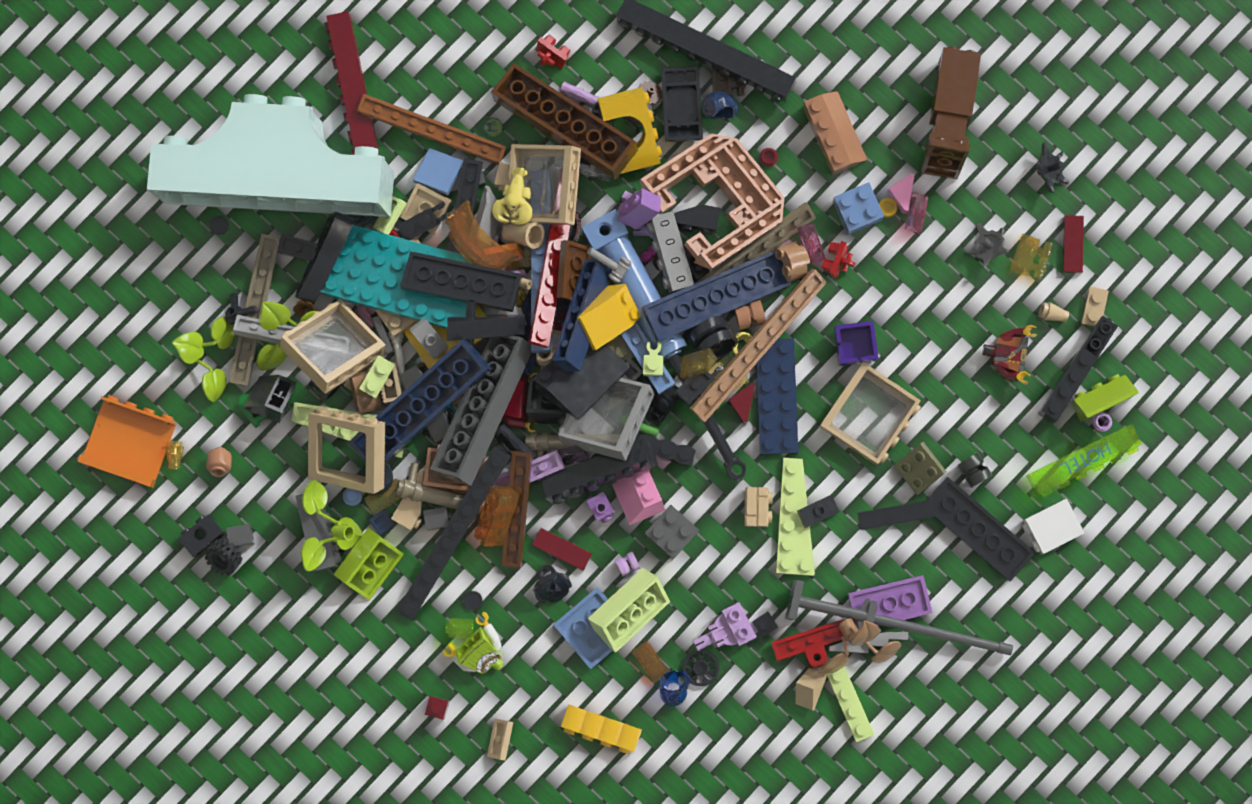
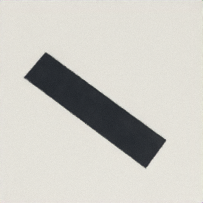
(896, 514)

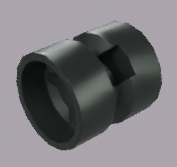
(974, 470)

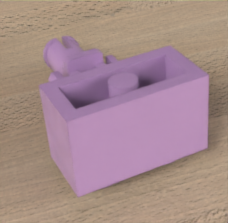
(730, 626)

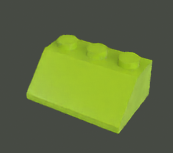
(1103, 397)
(368, 564)

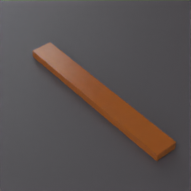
(431, 129)

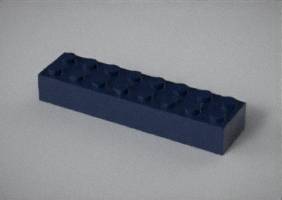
(427, 398)

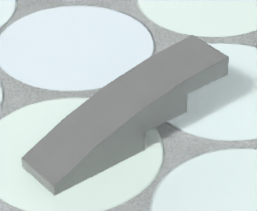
(880, 640)

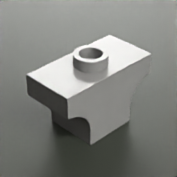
(429, 338)

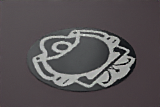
(575, 229)

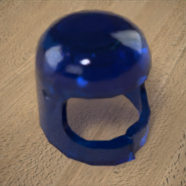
(675, 697)

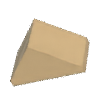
(809, 688)

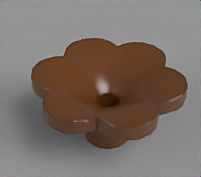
(302, 308)

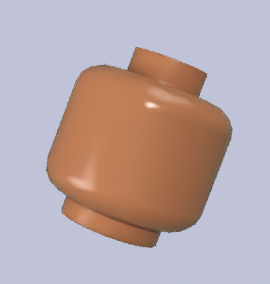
(218, 461)

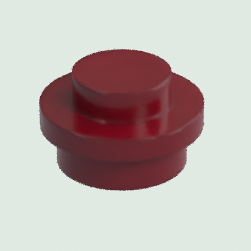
(768, 157)

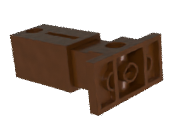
(951, 112)

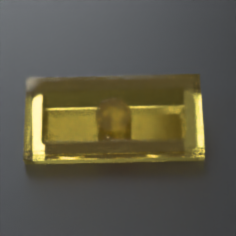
(697, 363)

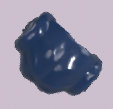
(719, 105)

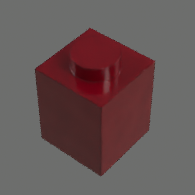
(437, 707)

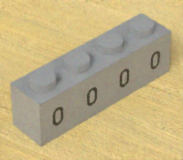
(670, 252)

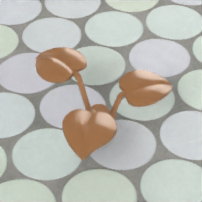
(857, 637)

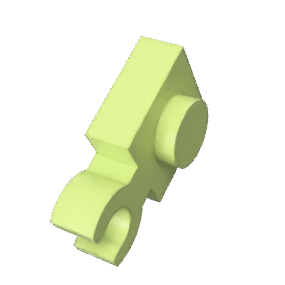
(653, 363)

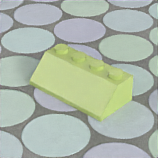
(629, 609)

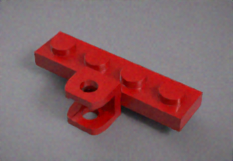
(810, 643)

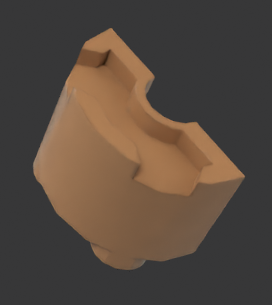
(794, 260)

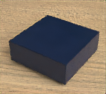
(382, 522)

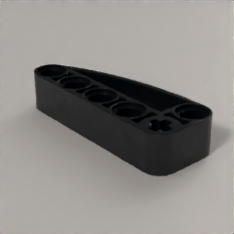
(328, 250)

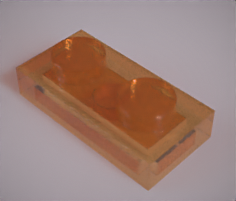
(650, 661)

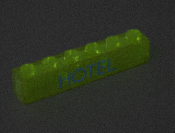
(1083, 460)

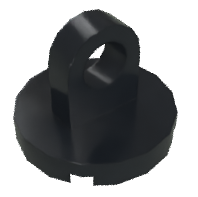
(552, 586)

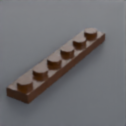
(520, 483)

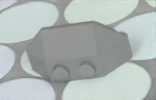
(485, 216)

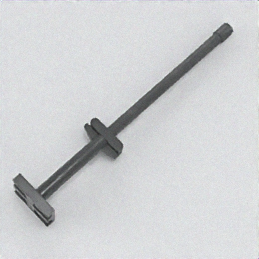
(868, 613)

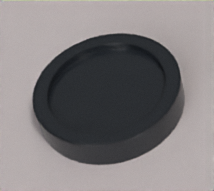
(219, 225)
(472, 600)

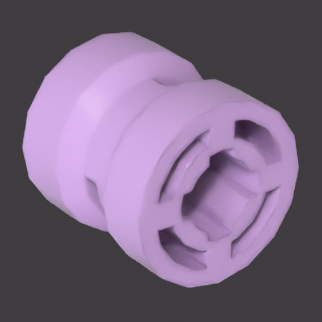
(623, 566)

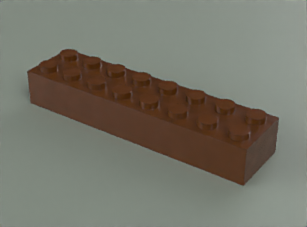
(564, 121)

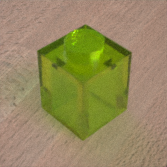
(460, 628)

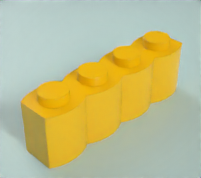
(601, 728)

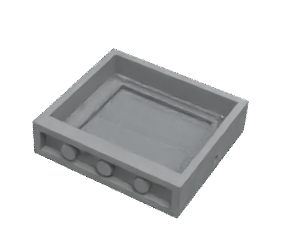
(612, 422)

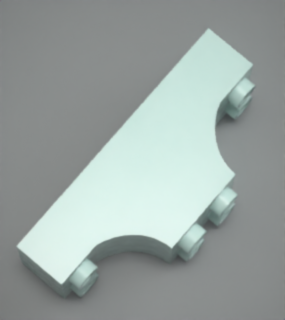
(271, 162)

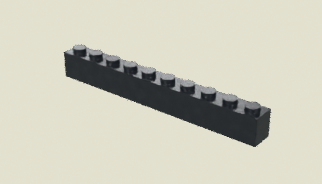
(706, 50)

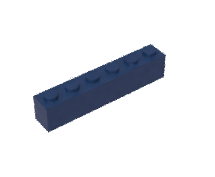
(572, 341)

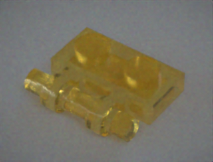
(1025, 254)

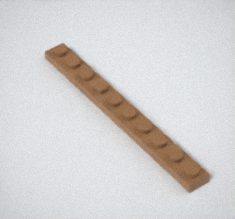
(758, 345)

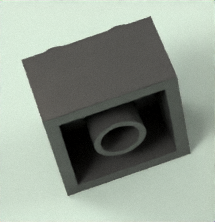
(671, 532)

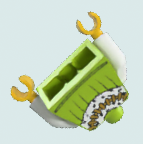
(479, 651)

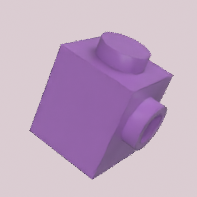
(601, 507)

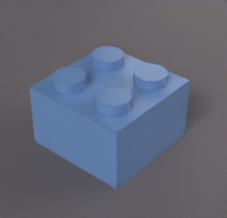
(858, 208)

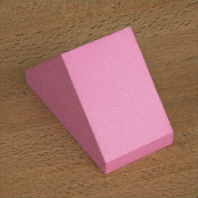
(902, 192)

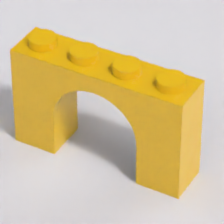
(634, 104)

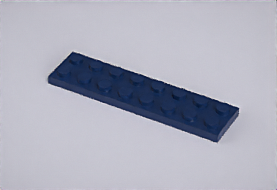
(715, 296)

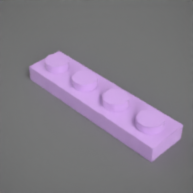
(540, 467)

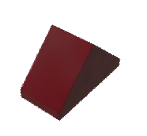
(742, 402)

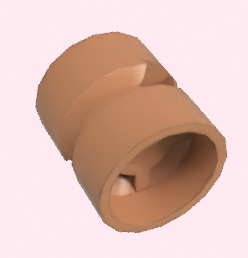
(750, 315)

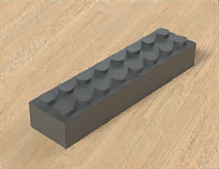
(481, 410)

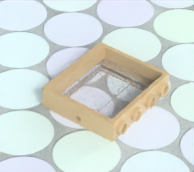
(551, 180)
(332, 345)
(870, 414)

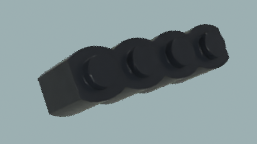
(669, 451)

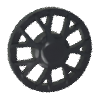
(701, 667)

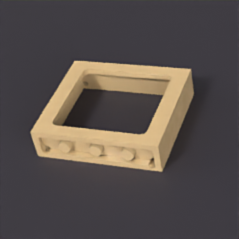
(375, 450)

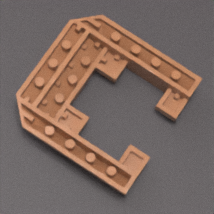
(740, 178)

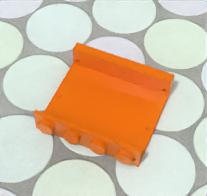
(128, 441)

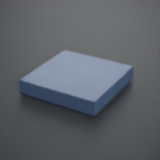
(438, 171)

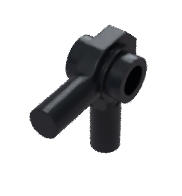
(235, 310)

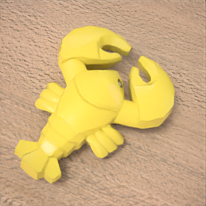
(514, 197)

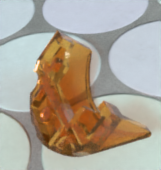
(474, 242)

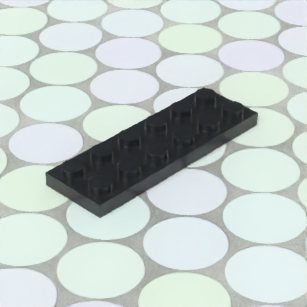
(461, 281)
(979, 529)

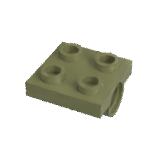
(920, 468)

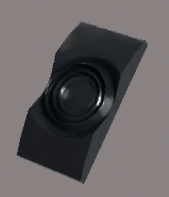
(681, 104)

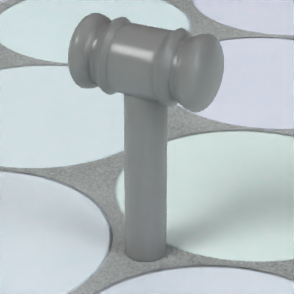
(618, 269)

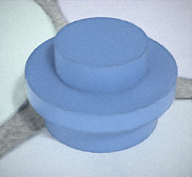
(352, 497)

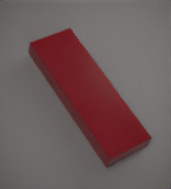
(1073, 244)
(562, 549)

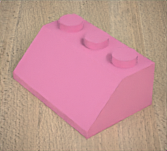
(638, 497)

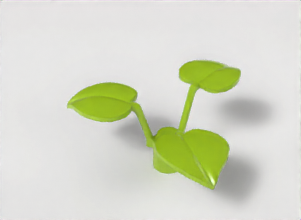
(271, 317)
(190, 350)
(344, 532)

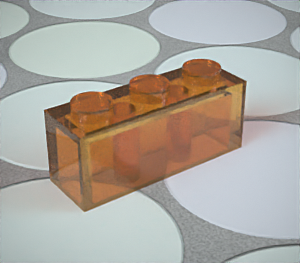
(496, 515)

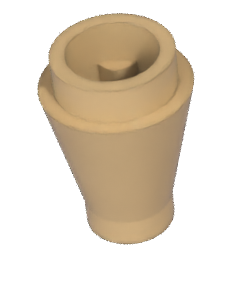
(1052, 312)

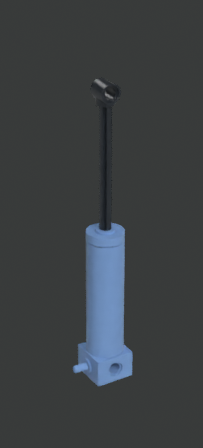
(644, 292)

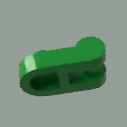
(254, 420)

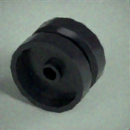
(714, 334)

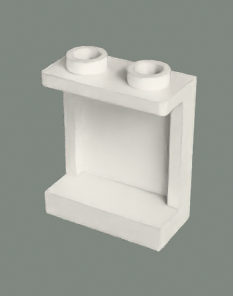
(1052, 527)

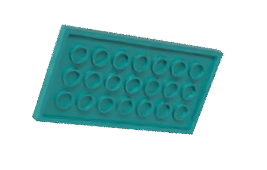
(372, 273)

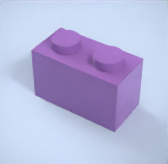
(639, 208)

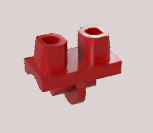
(550, 54)
(840, 251)

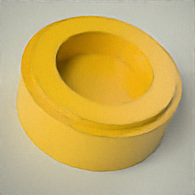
(888, 207)

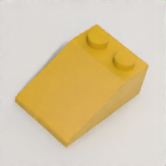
(608, 315)

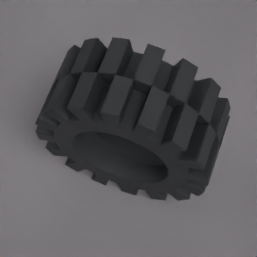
(223, 557)

